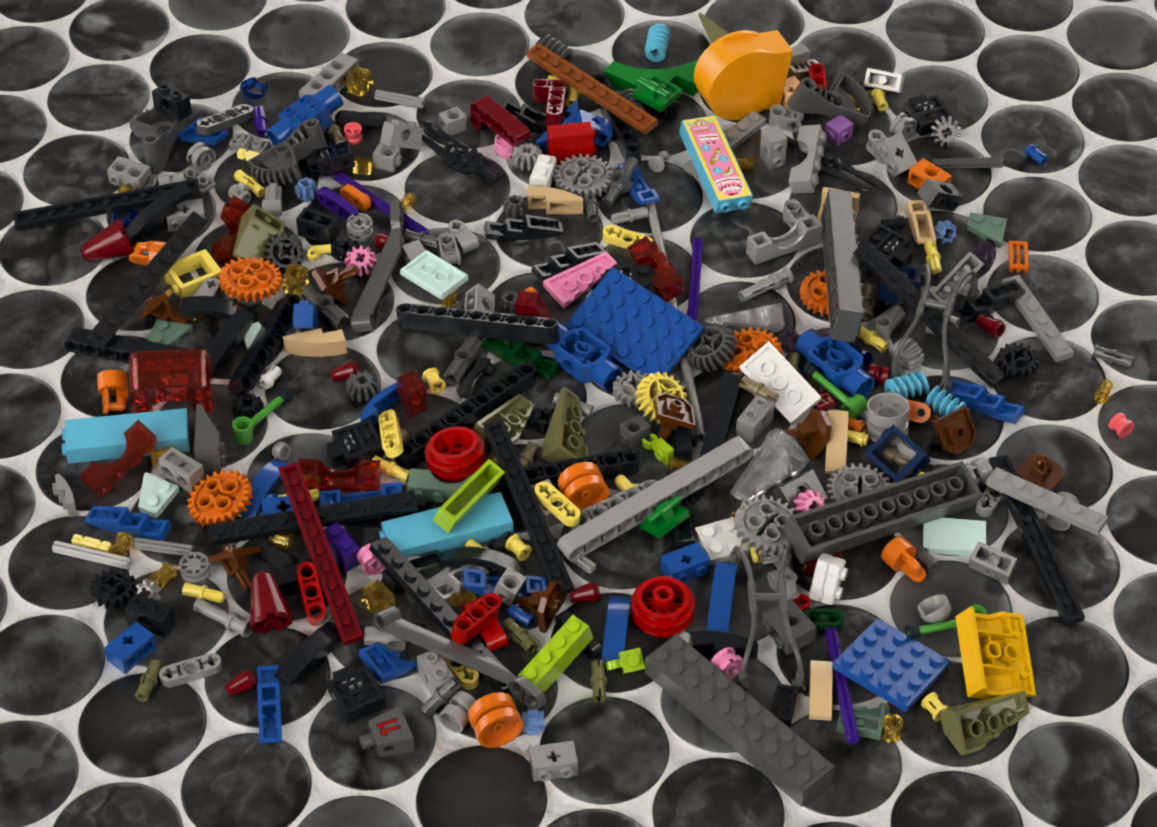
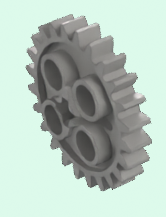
(583, 176)
(845, 483)
(755, 516)

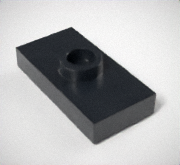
(684, 533)
(784, 703)

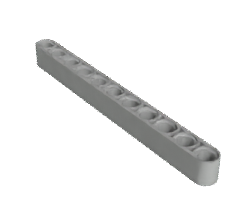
(639, 506)

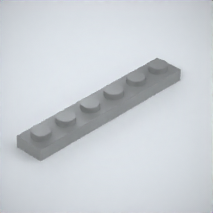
(736, 135)
(1041, 323)
(1047, 501)

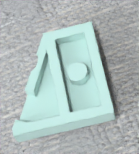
(156, 495)

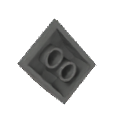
(207, 444)

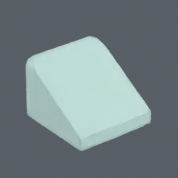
(251, 334)

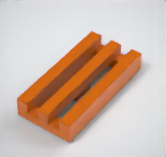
(1018, 266)

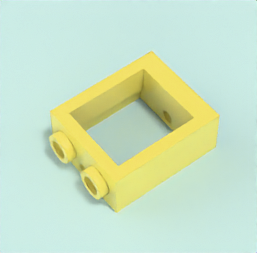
(186, 265)

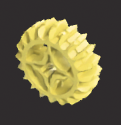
(657, 385)

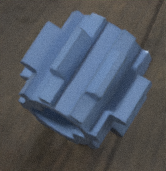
(306, 189)
(945, 231)
(533, 721)

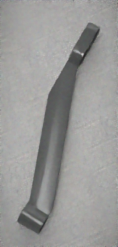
(363, 314)
(391, 621)

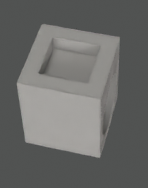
(452, 121)
(387, 157)
(509, 586)

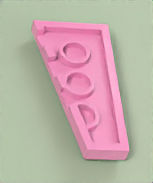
(577, 280)

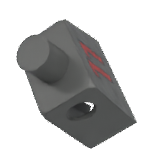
(389, 734)

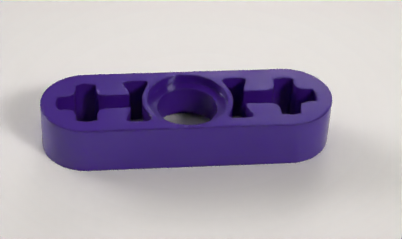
(336, 203)

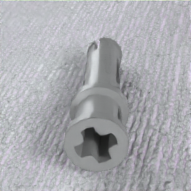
(773, 282)
(231, 620)

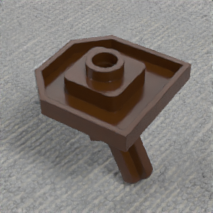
(334, 281)
(161, 308)
(672, 412)
(954, 430)
(813, 433)
(1041, 471)
(235, 563)
(544, 604)

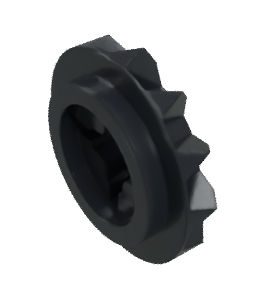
(337, 249)
(240, 410)
(536, 421)

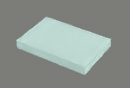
(434, 274)
(953, 536)

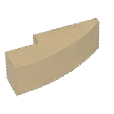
(554, 200)
(920, 221)
(315, 343)
(837, 446)
(820, 690)

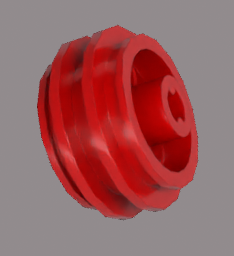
(455, 453)
(670, 606)

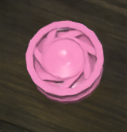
(503, 148)
(369, 563)
(728, 662)

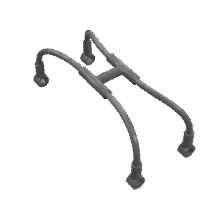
(948, 306)
(781, 597)

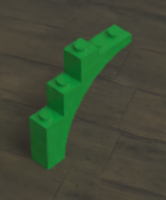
(625, 77)

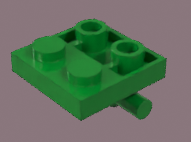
(656, 92)
(665, 517)

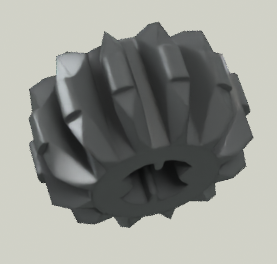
(362, 386)

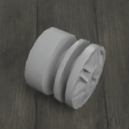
(884, 411)

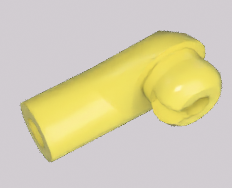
(317, 250)
(623, 483)

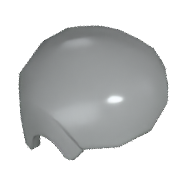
(935, 609)

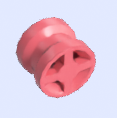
(353, 133)
(1121, 425)

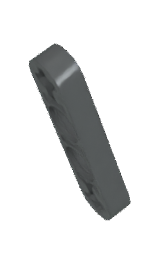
(224, 119)

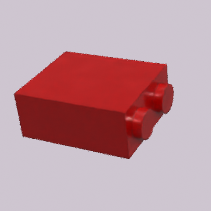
(570, 140)

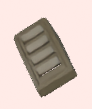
(800, 68)

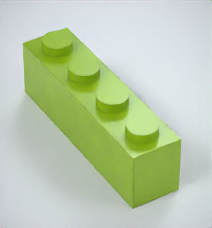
(468, 496)
(557, 654)

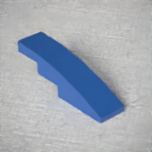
(986, 403)
(122, 520)
(721, 597)
(269, 705)

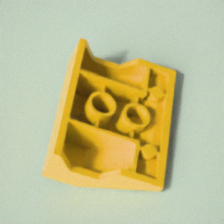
(994, 654)

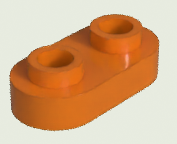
(355, 197)
(913, 411)

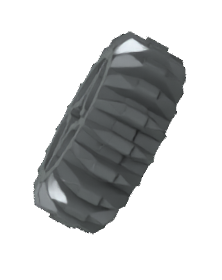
(723, 347)

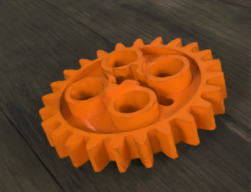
(250, 279)
(814, 293)
(748, 344)
(220, 497)

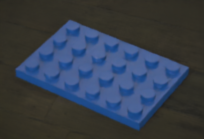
(636, 324)

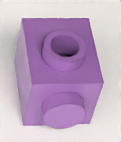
(839, 130)

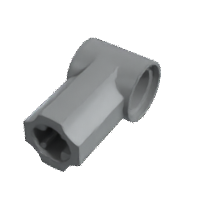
(272, 201)
(889, 321)
(393, 643)

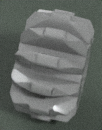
(939, 135)
(526, 156)
(910, 354)

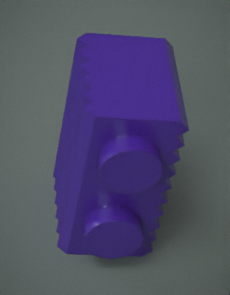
(342, 546)

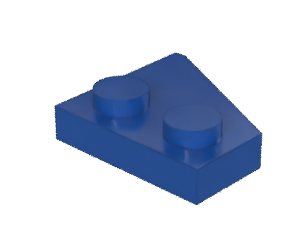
(191, 136)
(385, 663)

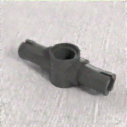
(620, 181)

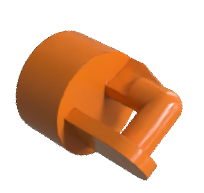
(152, 247)
(111, 383)
(900, 556)

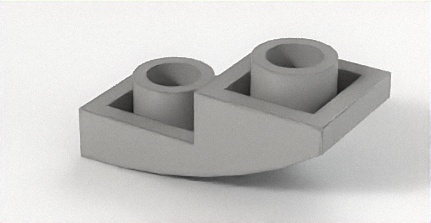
(247, 142)
(205, 181)
(64, 494)

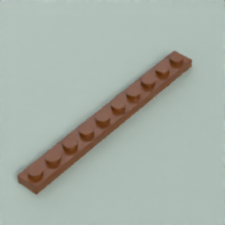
(592, 88)

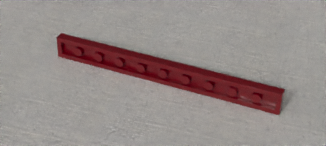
(321, 554)

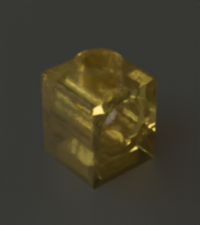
(359, 81)
(295, 279)
(377, 597)

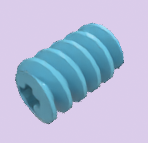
(657, 42)
(908, 385)
(941, 404)

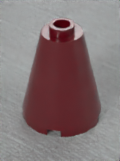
(108, 243)
(267, 604)

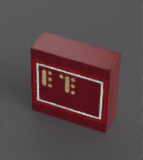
(827, 402)

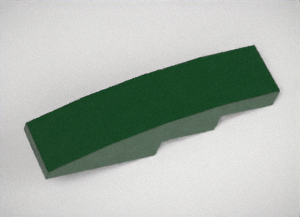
(516, 353)

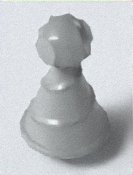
(656, 163)

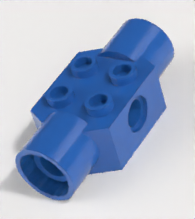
(306, 107)
(585, 357)
(836, 362)

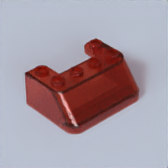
(171, 377)

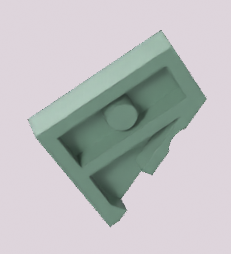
(987, 227)
(168, 332)
(868, 721)

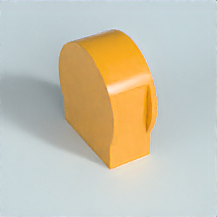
(743, 73)

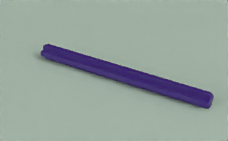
(379, 203)
(695, 276)
(842, 689)

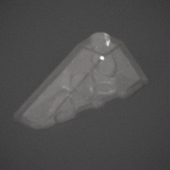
(764, 317)
(773, 462)

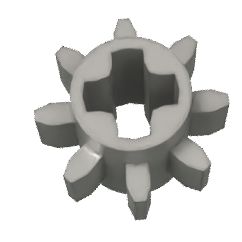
(240, 191)
(149, 586)

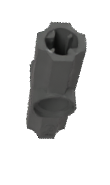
(326, 308)
(463, 360)

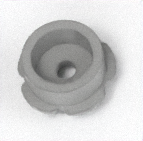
(281, 451)

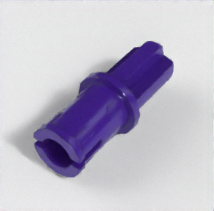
(260, 121)

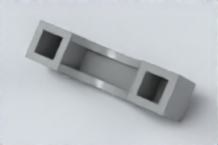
(805, 175)
(803, 234)

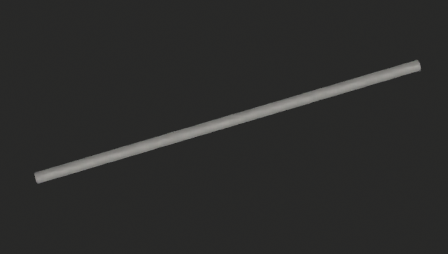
(685, 365)

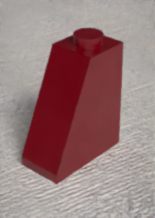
(531, 305)

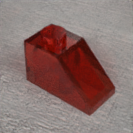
(412, 393)

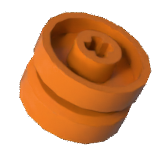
(583, 484)
(495, 720)

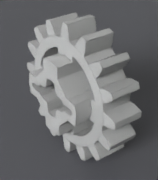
(626, 387)

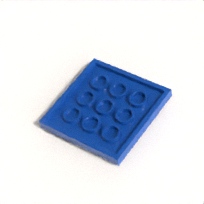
(891, 664)

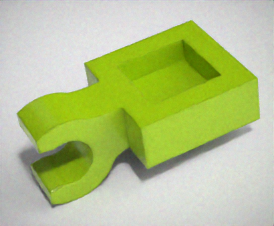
(662, 449)
(628, 660)

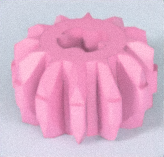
(366, 256)
(808, 499)

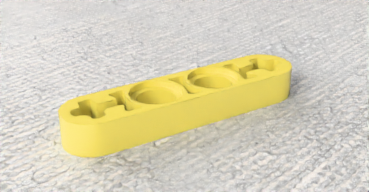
(390, 433)

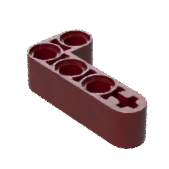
(554, 94)
(489, 113)

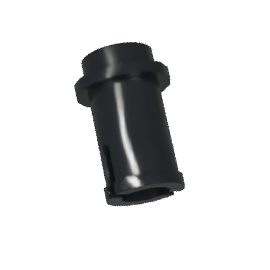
(893, 223)
(499, 543)

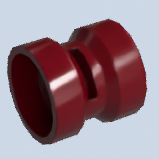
(875, 371)

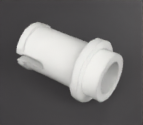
(267, 380)

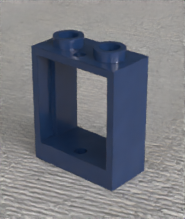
(911, 469)

